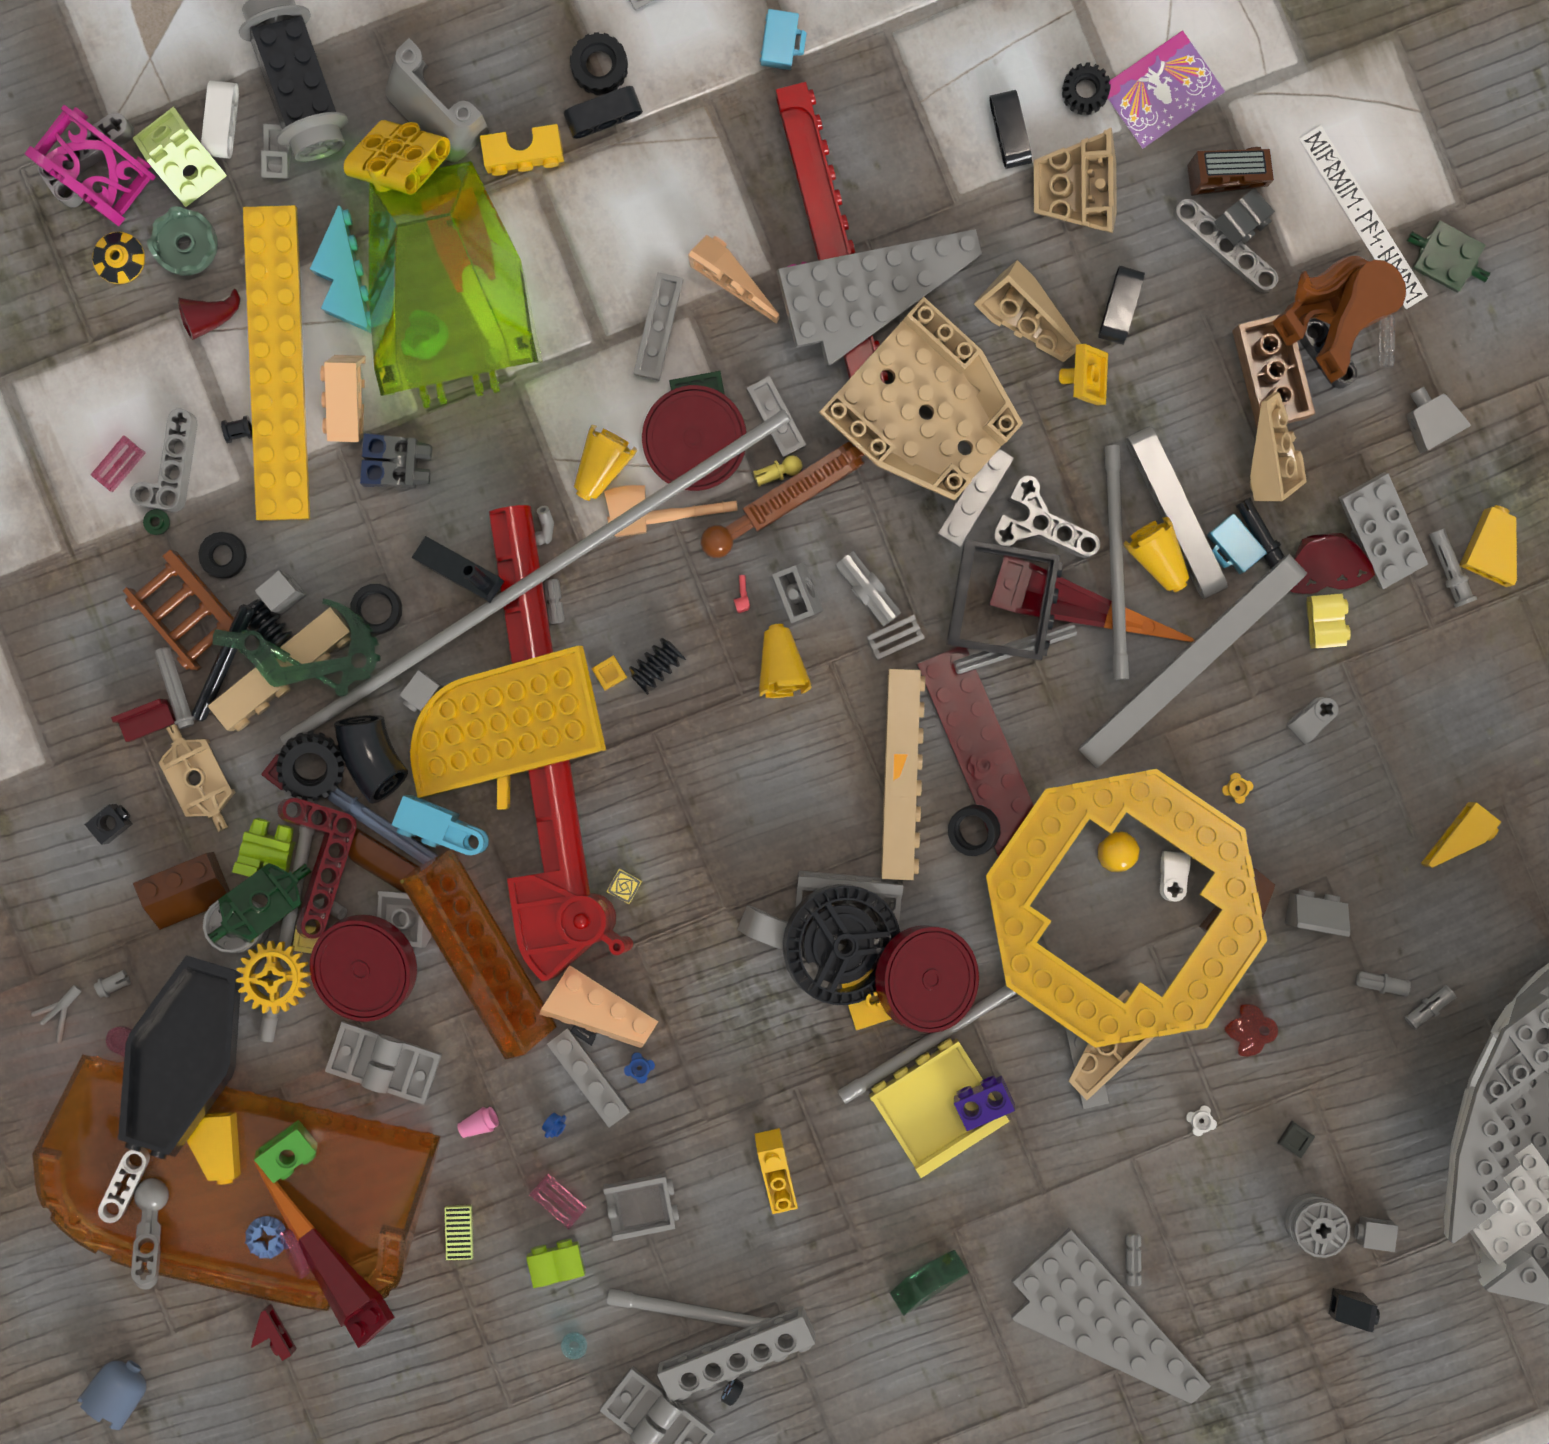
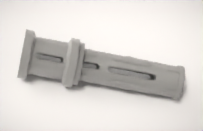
(1456, 579)

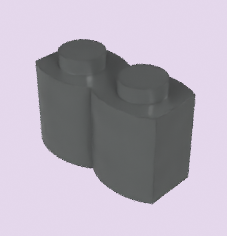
(1244, 217)

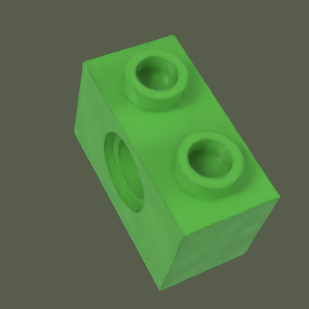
(293, 1138)

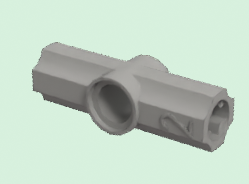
(868, 588)

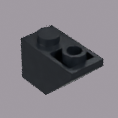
(1353, 1309)

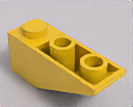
(775, 1171)

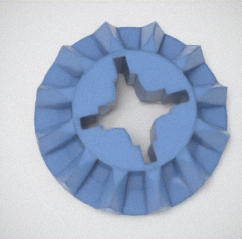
(255, 1230)

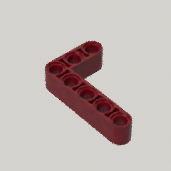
(323, 861)

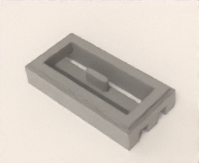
(915, 628)

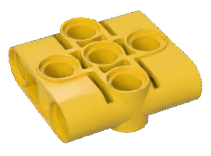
(397, 157)

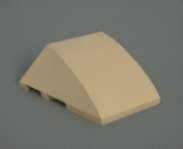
(1079, 183)

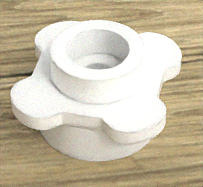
(1200, 1128)

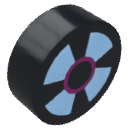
(732, 1392)

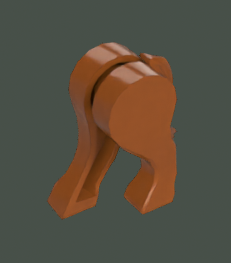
(1348, 298)

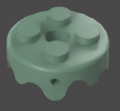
(170, 229)

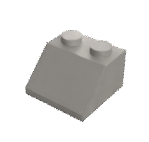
(1318, 914)

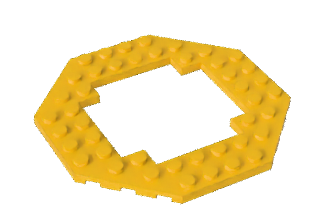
(1212, 966)

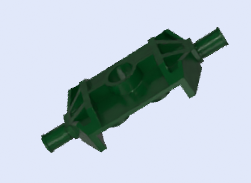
(248, 921)

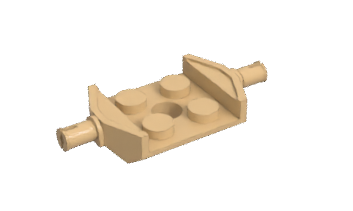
(213, 790)

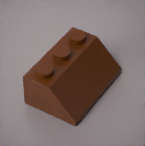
(182, 890)

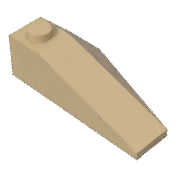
(1024, 307)
(1276, 464)
(1102, 1063)

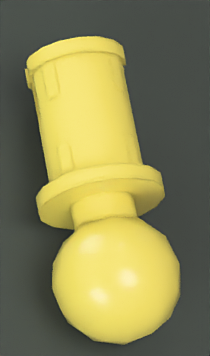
(791, 465)

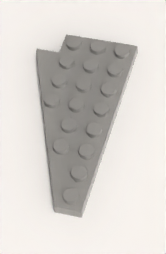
(859, 293)
(1090, 1311)

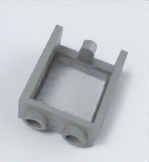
(641, 1206)

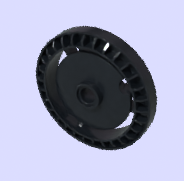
(824, 935)

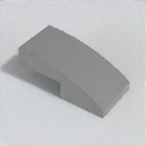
(275, 157)

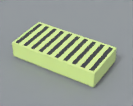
(459, 1232)

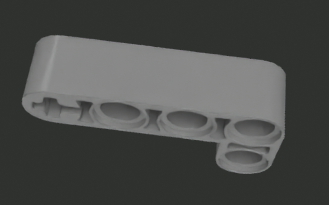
(90, 156)
(170, 460)
(767, 928)

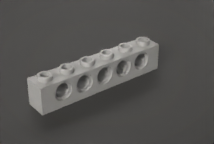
(744, 1342)

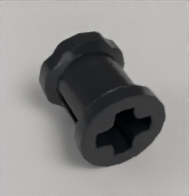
(236, 429)

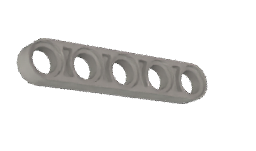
(1231, 258)

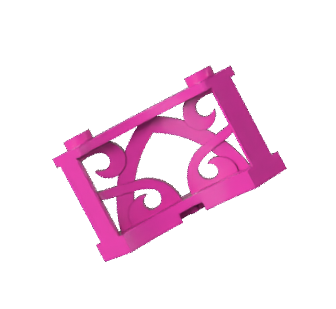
(53, 165)

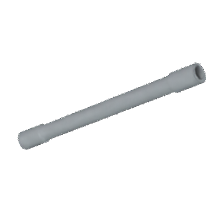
(631, 1300)

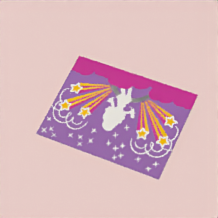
(1163, 89)

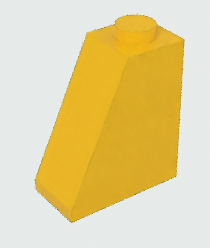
(1493, 547)
(217, 1147)

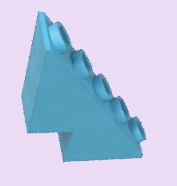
(338, 264)

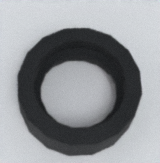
(396, 610)
(960, 843)

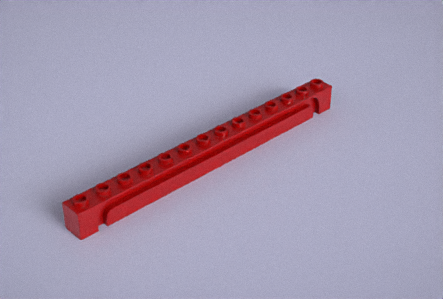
(818, 192)

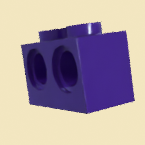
(988, 1109)

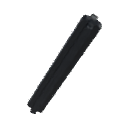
(221, 665)

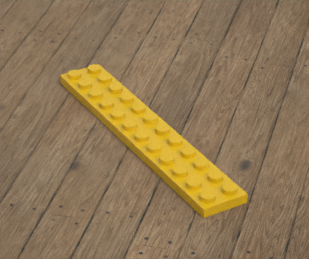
(276, 363)

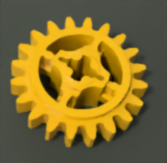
(273, 987)

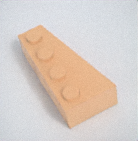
(593, 1007)

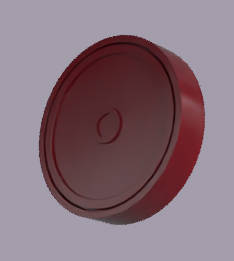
(689, 428)
(363, 968)
(927, 978)

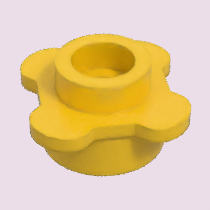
(1245, 788)

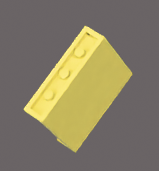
(922, 1107)

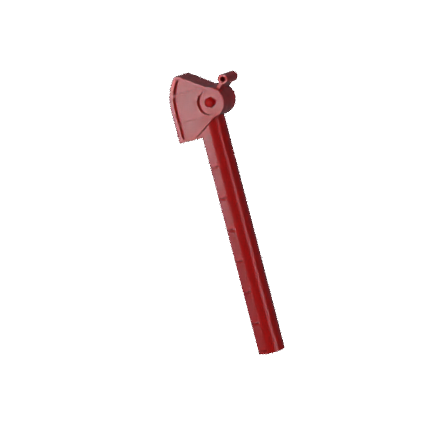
(552, 909)

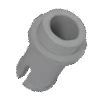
(111, 984)

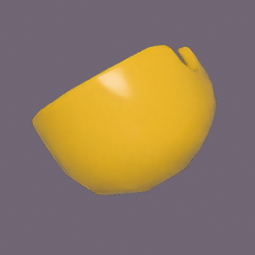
(1118, 852)

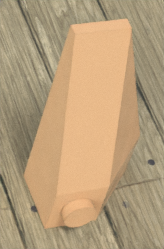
(719, 265)

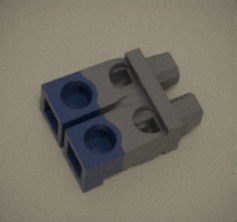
(402, 465)

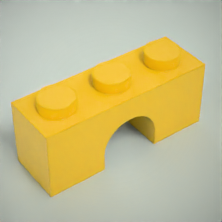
(544, 150)

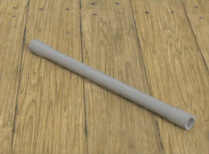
(1120, 656)
(269, 1020)
(861, 1084)

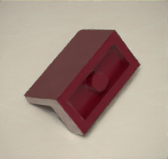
(145, 719)

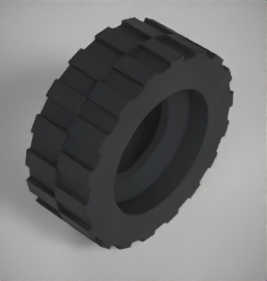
(602, 43)

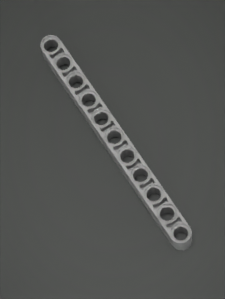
(1192, 660)

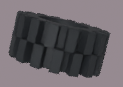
(1086, 73)

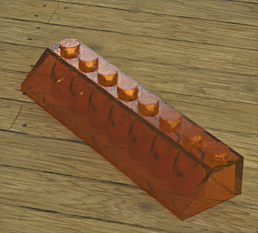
(478, 954)

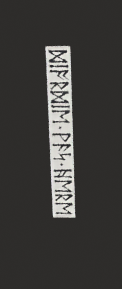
(1360, 210)

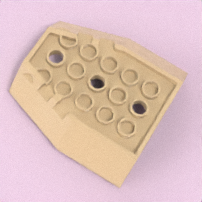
(934, 369)

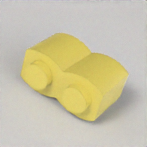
(1327, 621)

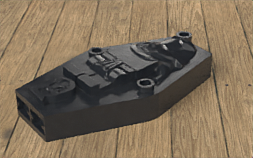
(179, 1057)

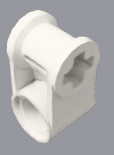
(1174, 868)

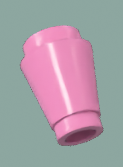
(479, 1122)

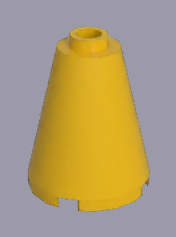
(601, 462)
(1159, 553)
(781, 665)

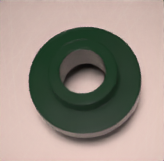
(163, 525)

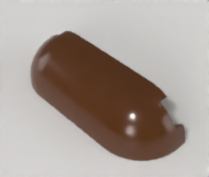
(379, 859)

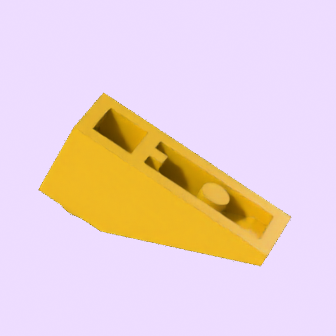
(1467, 831)

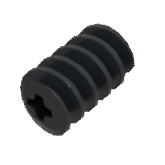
(266, 624)
(656, 665)

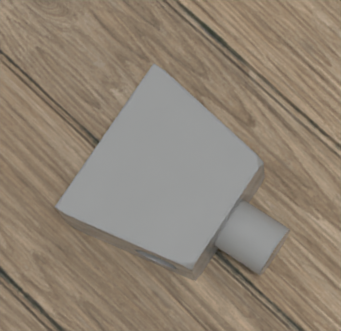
(1434, 420)

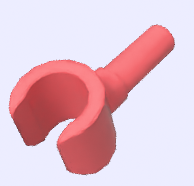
(742, 604)

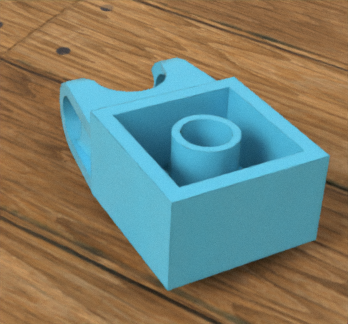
(437, 826)

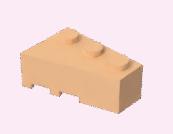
(343, 398)

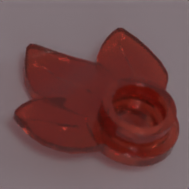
(1247, 1030)

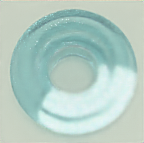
(574, 1353)

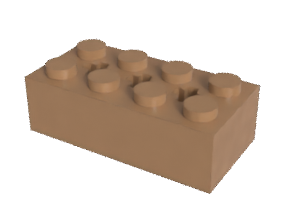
(1284, 359)

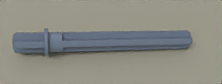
(380, 825)

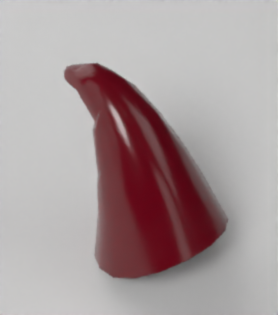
(203, 316)

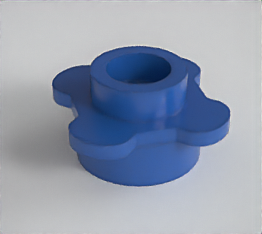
(640, 1075)
(554, 1125)

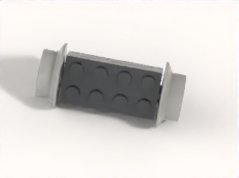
(293, 78)

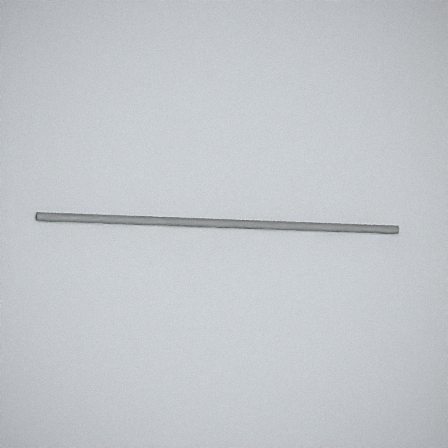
(540, 574)

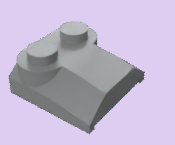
(401, 912)

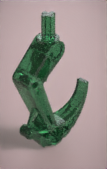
(266, 655)

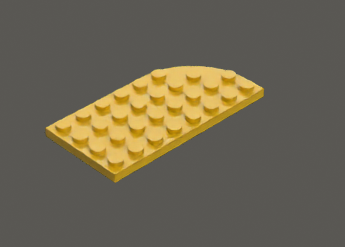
(506, 723)

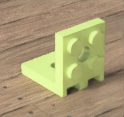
(170, 148)

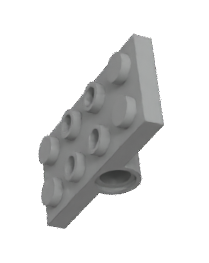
(1383, 530)
(383, 1063)
(650, 1417)

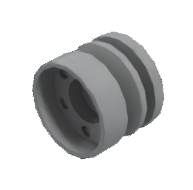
(229, 942)
(1306, 1215)

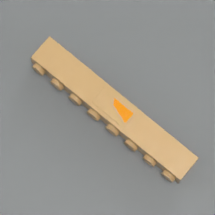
(901, 774)

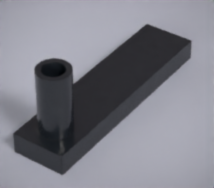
(458, 569)

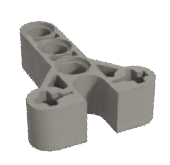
(1034, 508)

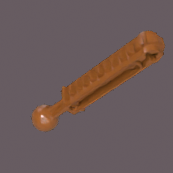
(718, 540)

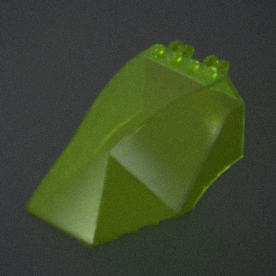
(445, 287)

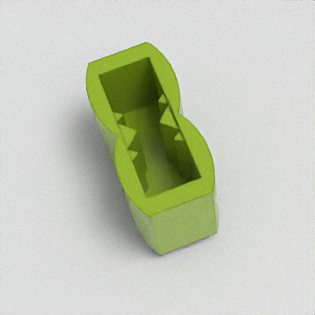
(555, 1263)

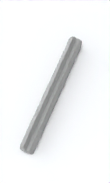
(984, 658)

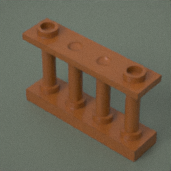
(192, 586)

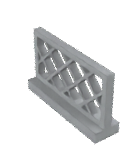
(881, 887)

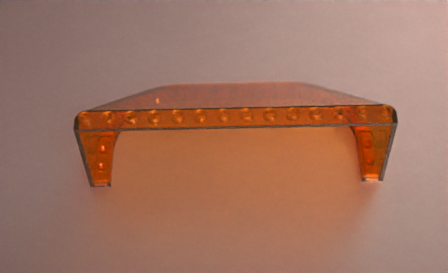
(356, 1191)

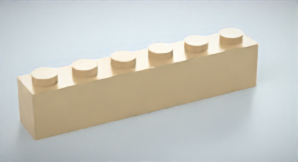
(254, 693)

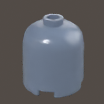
(114, 1393)

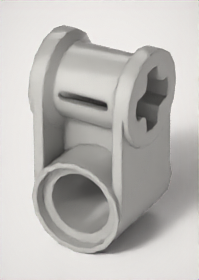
(1310, 721)

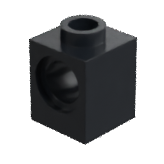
(98, 826)

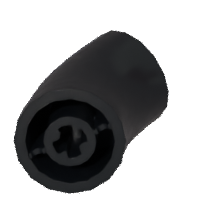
(370, 756)

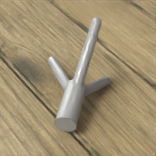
(62, 1005)

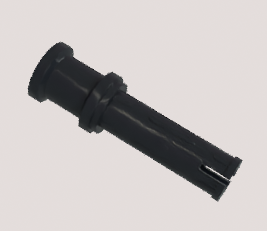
(1261, 533)

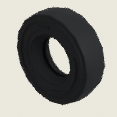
(206, 555)

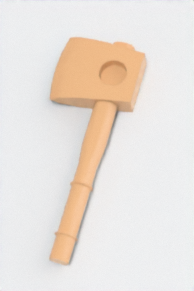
(625, 497)

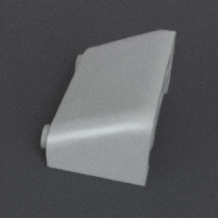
(412, 98)

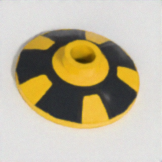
(129, 263)

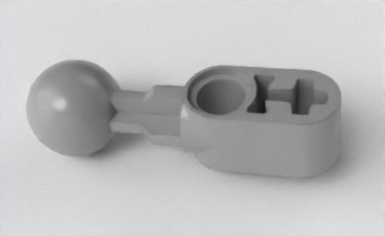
(150, 1197)

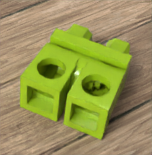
(260, 848)

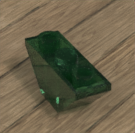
(928, 1281)

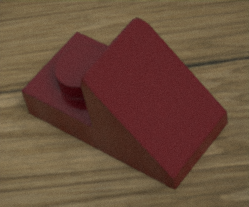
(271, 1327)

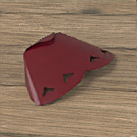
(1327, 558)

